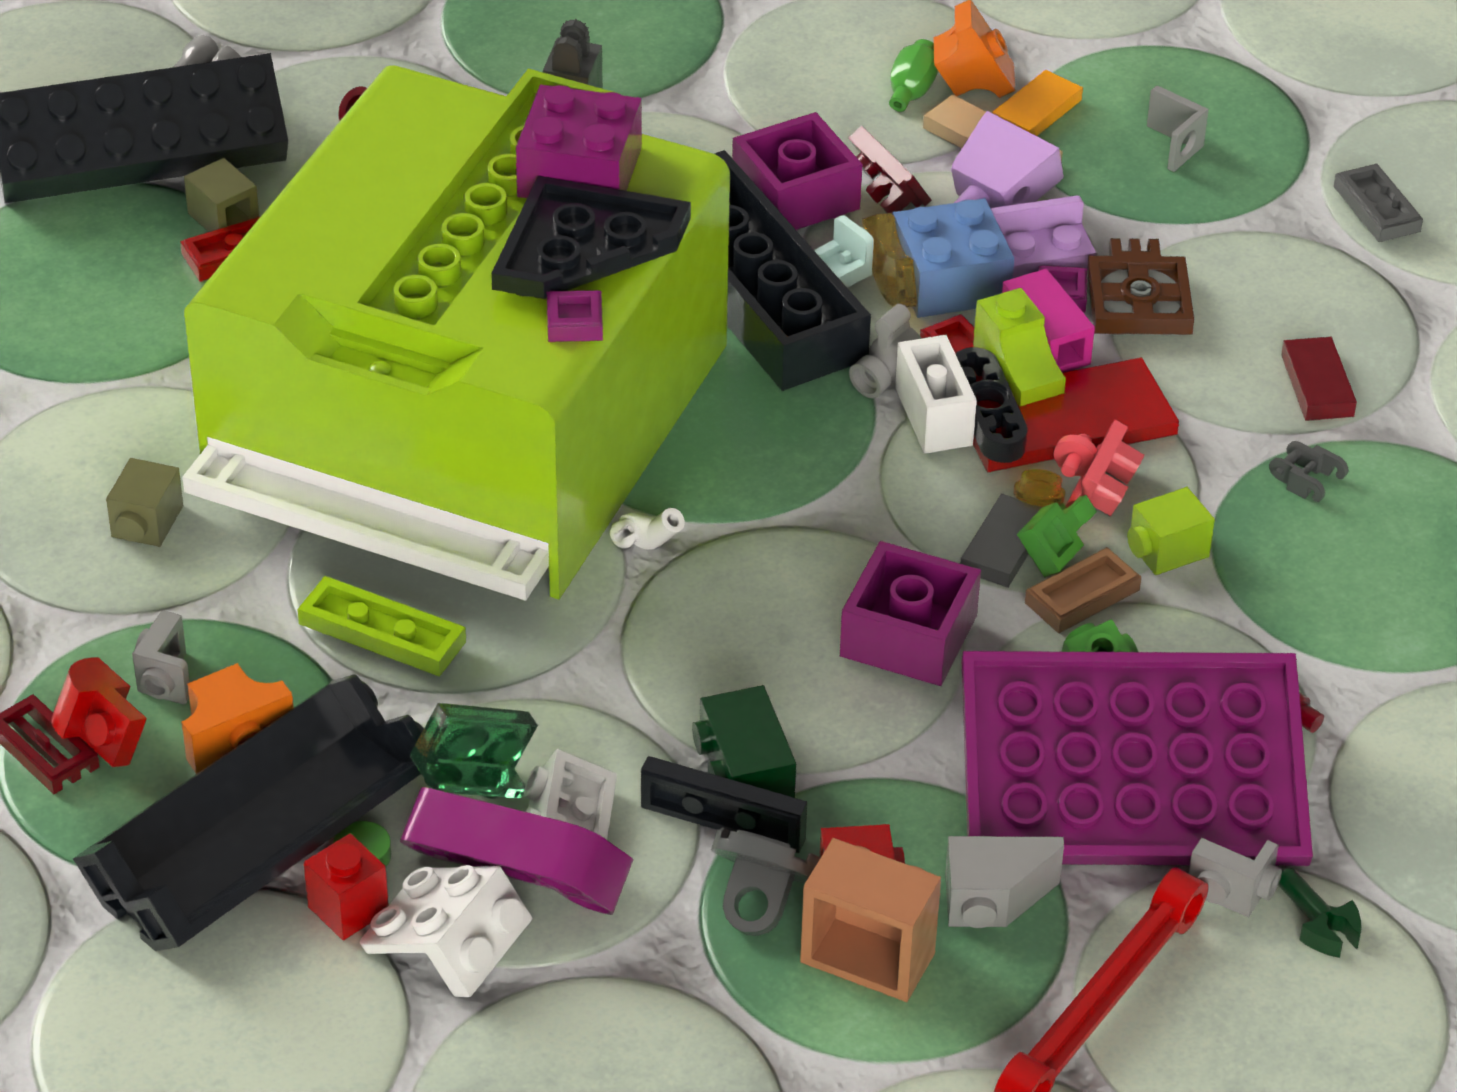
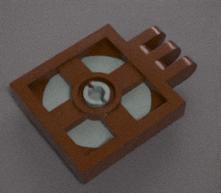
(1139, 291)

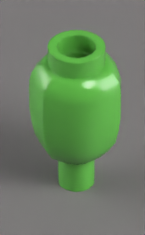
(912, 74)

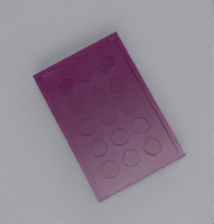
(1137, 753)

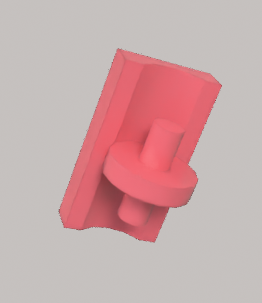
(1080, 457)

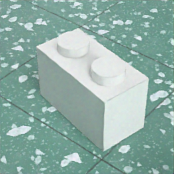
(935, 394)

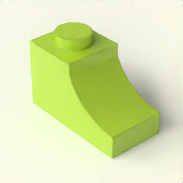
(1016, 335)

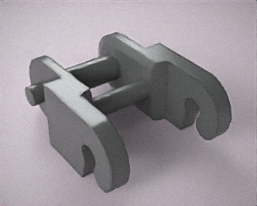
(1312, 459)

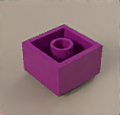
(579, 138)
(802, 169)
(910, 613)

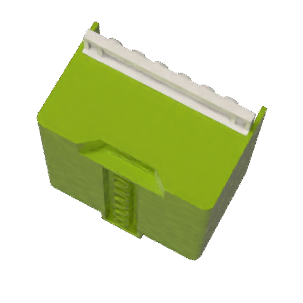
(403, 405)

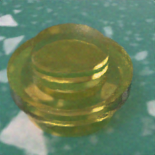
(1039, 488)

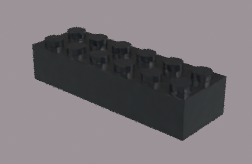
(139, 127)
(784, 296)

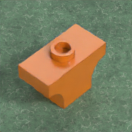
(973, 55)
(227, 711)

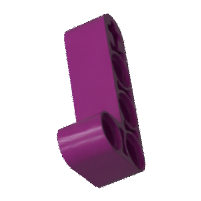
(522, 843)

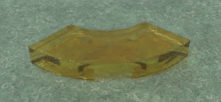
(890, 265)

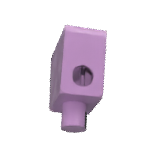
(1005, 164)

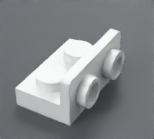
(572, 792)

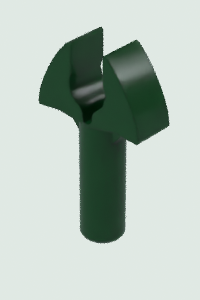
(1323, 918)

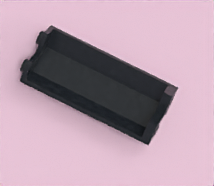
(252, 813)

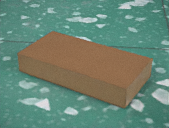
(1082, 590)

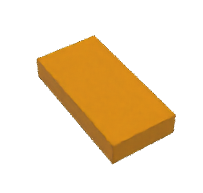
(1040, 102)

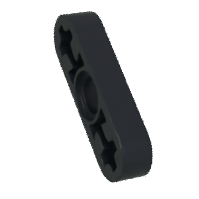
(1008, 415)

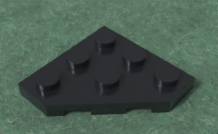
(584, 233)

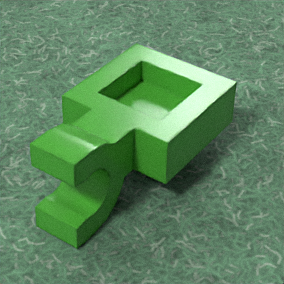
(1052, 534)

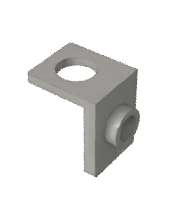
(1181, 121)

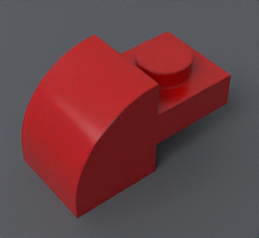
(97, 711)

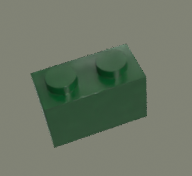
(745, 740)

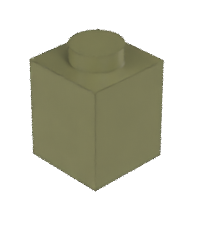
(220, 196)
(144, 502)

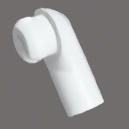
(646, 530)

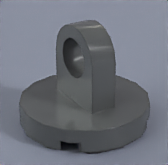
(759, 866)

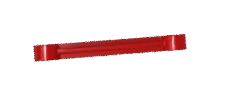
(1171, 910)

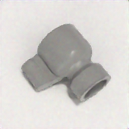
(877, 370)

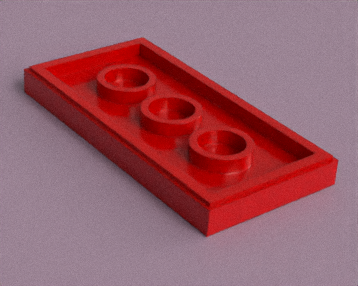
(1089, 407)

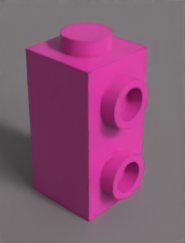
(1066, 326)

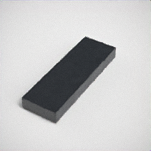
(721, 802)

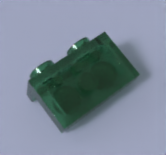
(474, 750)

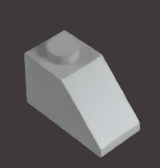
(998, 877)

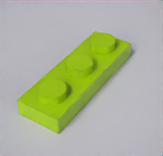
(382, 625)

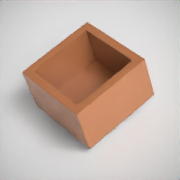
(870, 919)

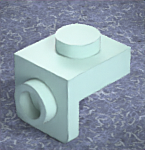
(849, 252)

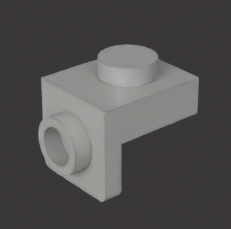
(160, 661)
(1236, 879)

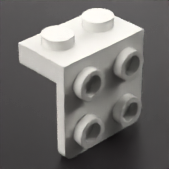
(456, 917)

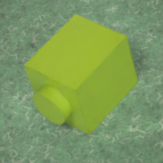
(1171, 531)

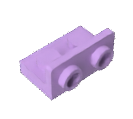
(1045, 234)

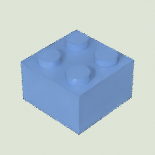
(955, 255)

